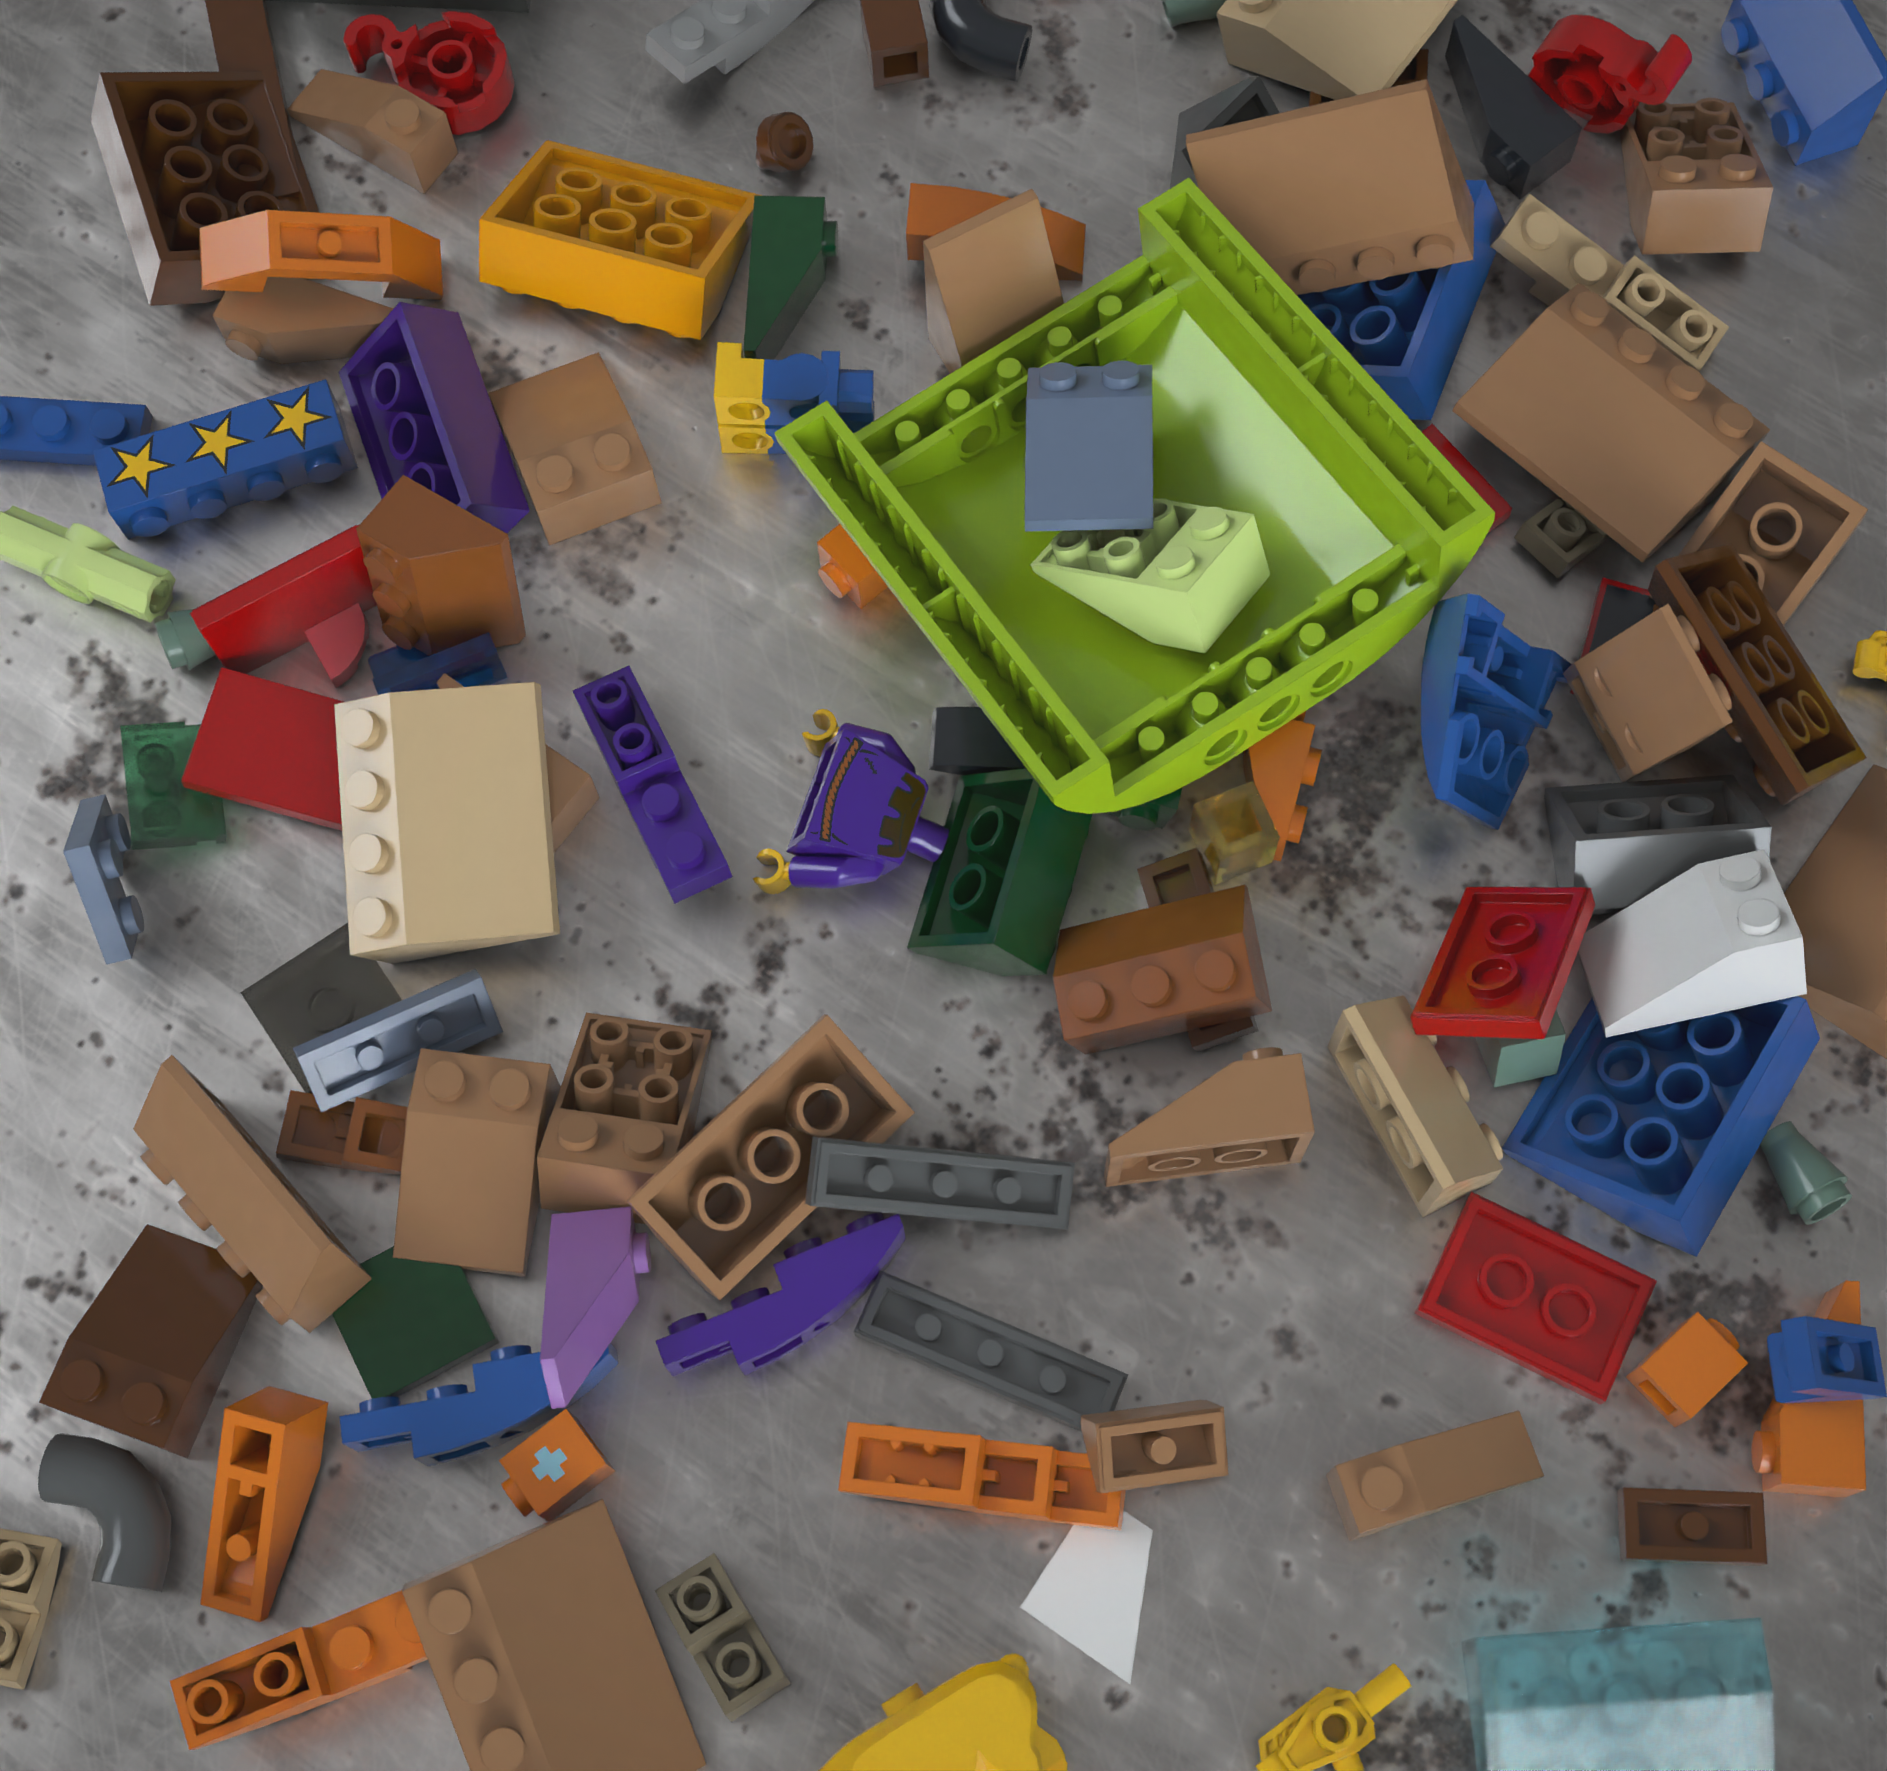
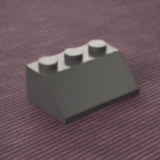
(1646, 833)

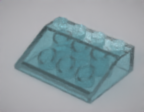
(1623, 1699)

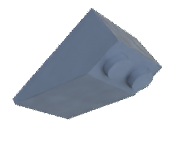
(1089, 447)

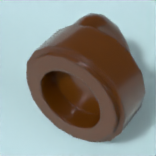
(783, 143)

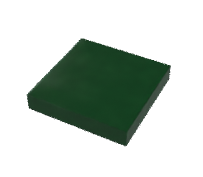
(411, 1323)

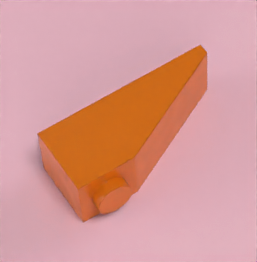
(1815, 1444)
(260, 1495)

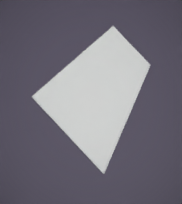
(1096, 1592)

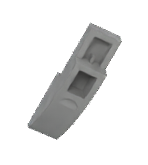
(719, 34)

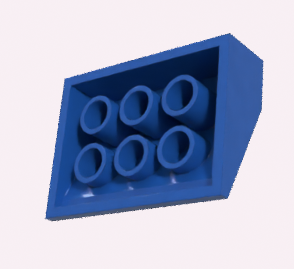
(1413, 322)
(1664, 1114)

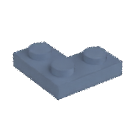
(96, 862)

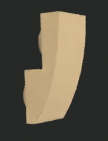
(26, 1589)

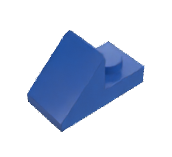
(1825, 1361)

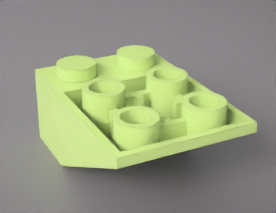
(1168, 581)

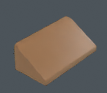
(1156, 1445)

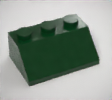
(1001, 876)

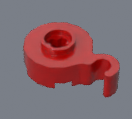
(447, 63)
(1604, 71)

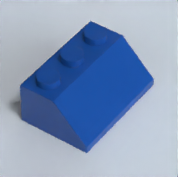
(1809, 70)

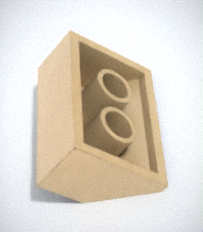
(1414, 1104)

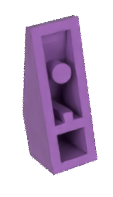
(588, 1292)

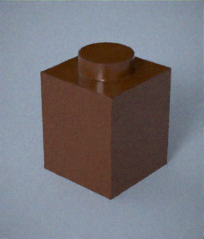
(894, 40)

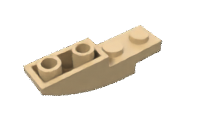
(1563, 257)

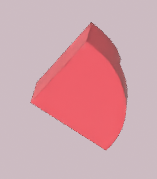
(340, 642)

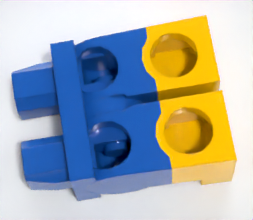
(766, 394)

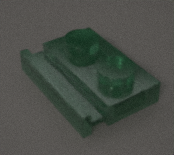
(157, 803)

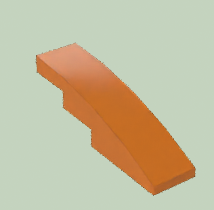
(975, 1475)

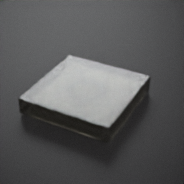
(317, 995)

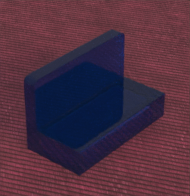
(411, 670)

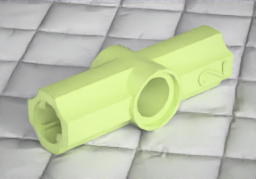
(84, 564)

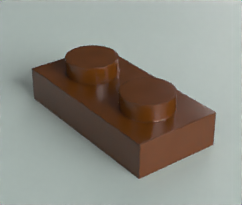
(1692, 1526)

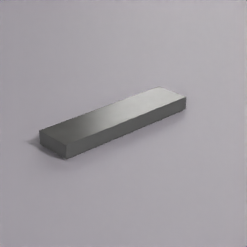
(939, 1183)
(987, 1352)

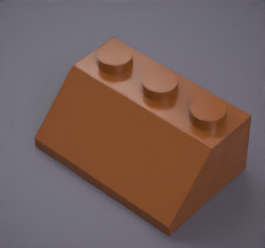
(439, 572)
(1160, 971)

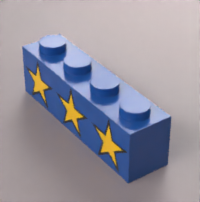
(225, 460)

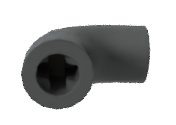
(123, 1500)

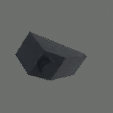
(1512, 121)

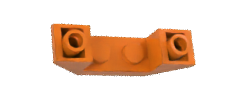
(320, 246)

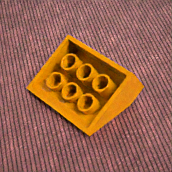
(616, 239)

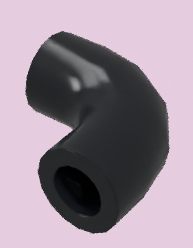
(982, 37)

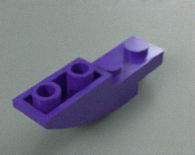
(652, 784)
(817, 1289)

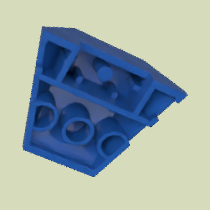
(1481, 706)

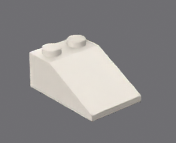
(1696, 948)

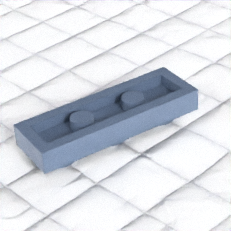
(390, 1040)

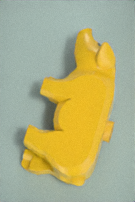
(965, 1724)

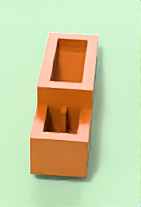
(942, 207)

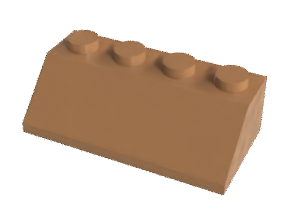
(747, 1171)
(245, 1199)

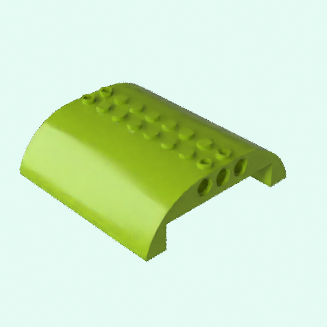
(1247, 418)

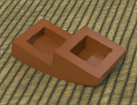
(348, 1136)

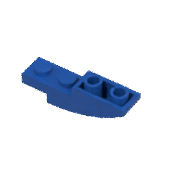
(457, 1424)

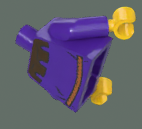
(856, 813)

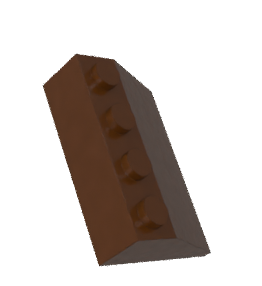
(178, 169)
(1773, 692)

